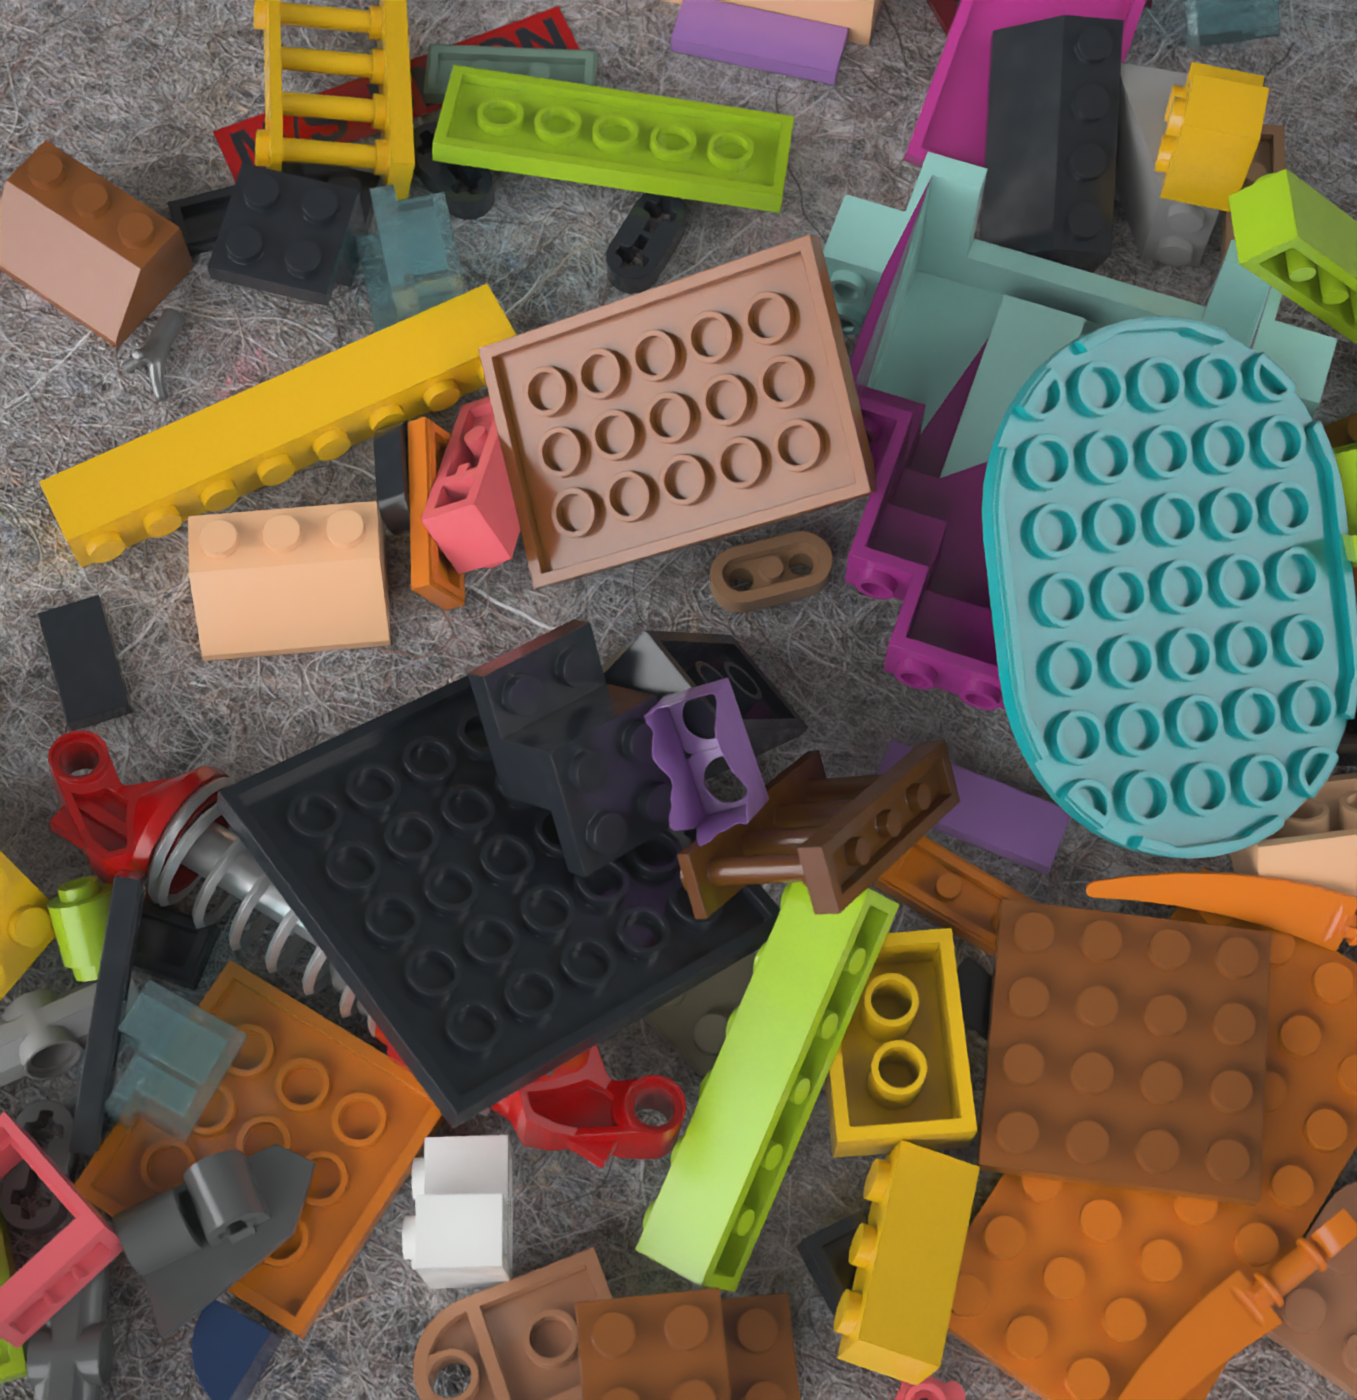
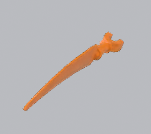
(1277, 903)
(1233, 1317)

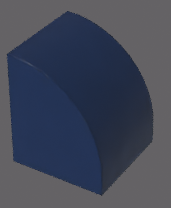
(230, 1352)

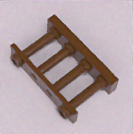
(824, 831)

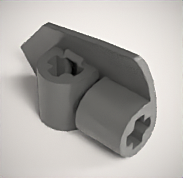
(213, 1228)

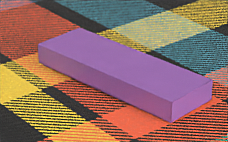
(760, 39)
(998, 817)

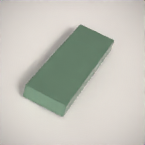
(554, 64)

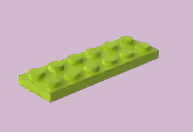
(614, 138)

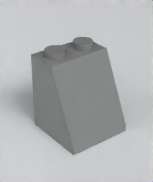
(1161, 227)

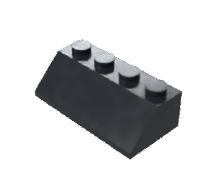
(1053, 139)

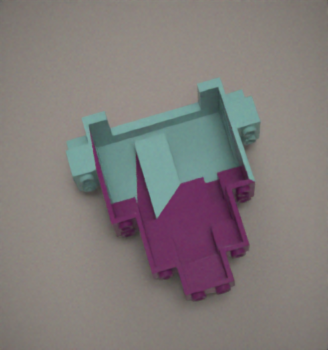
(936, 363)

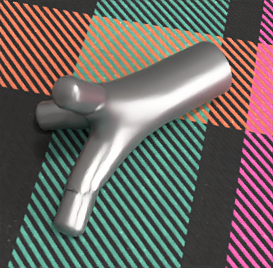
(155, 350)

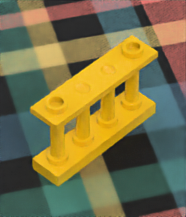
(386, 66)

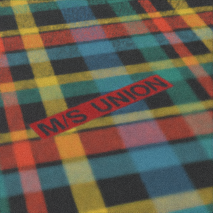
(238, 140)

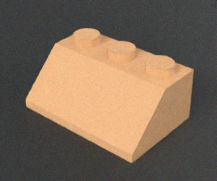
(289, 580)
(1314, 844)

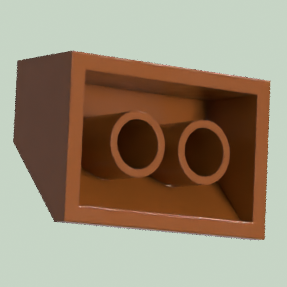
(87, 244)

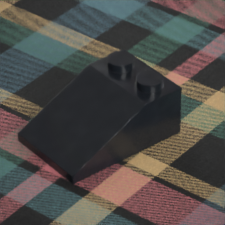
(679, 661)

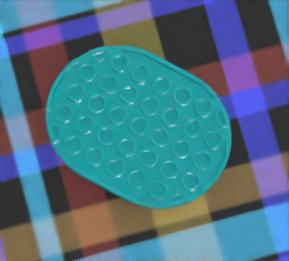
(1170, 587)

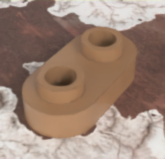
(767, 568)

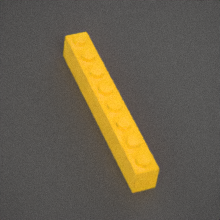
(275, 428)

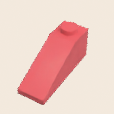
(471, 498)

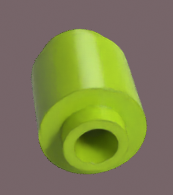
(80, 924)

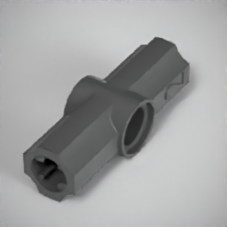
(75, 1347)

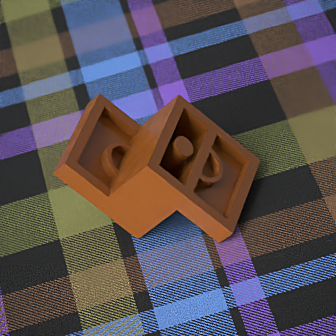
(687, 1347)

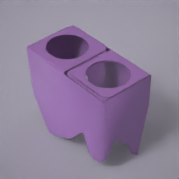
(689, 796)

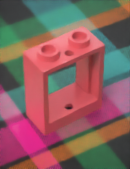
(67, 1260)

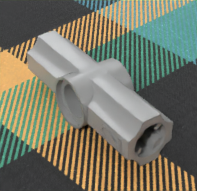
(47, 1031)

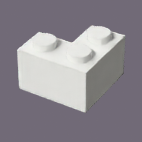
(462, 1212)

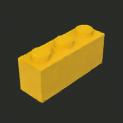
(906, 1263)

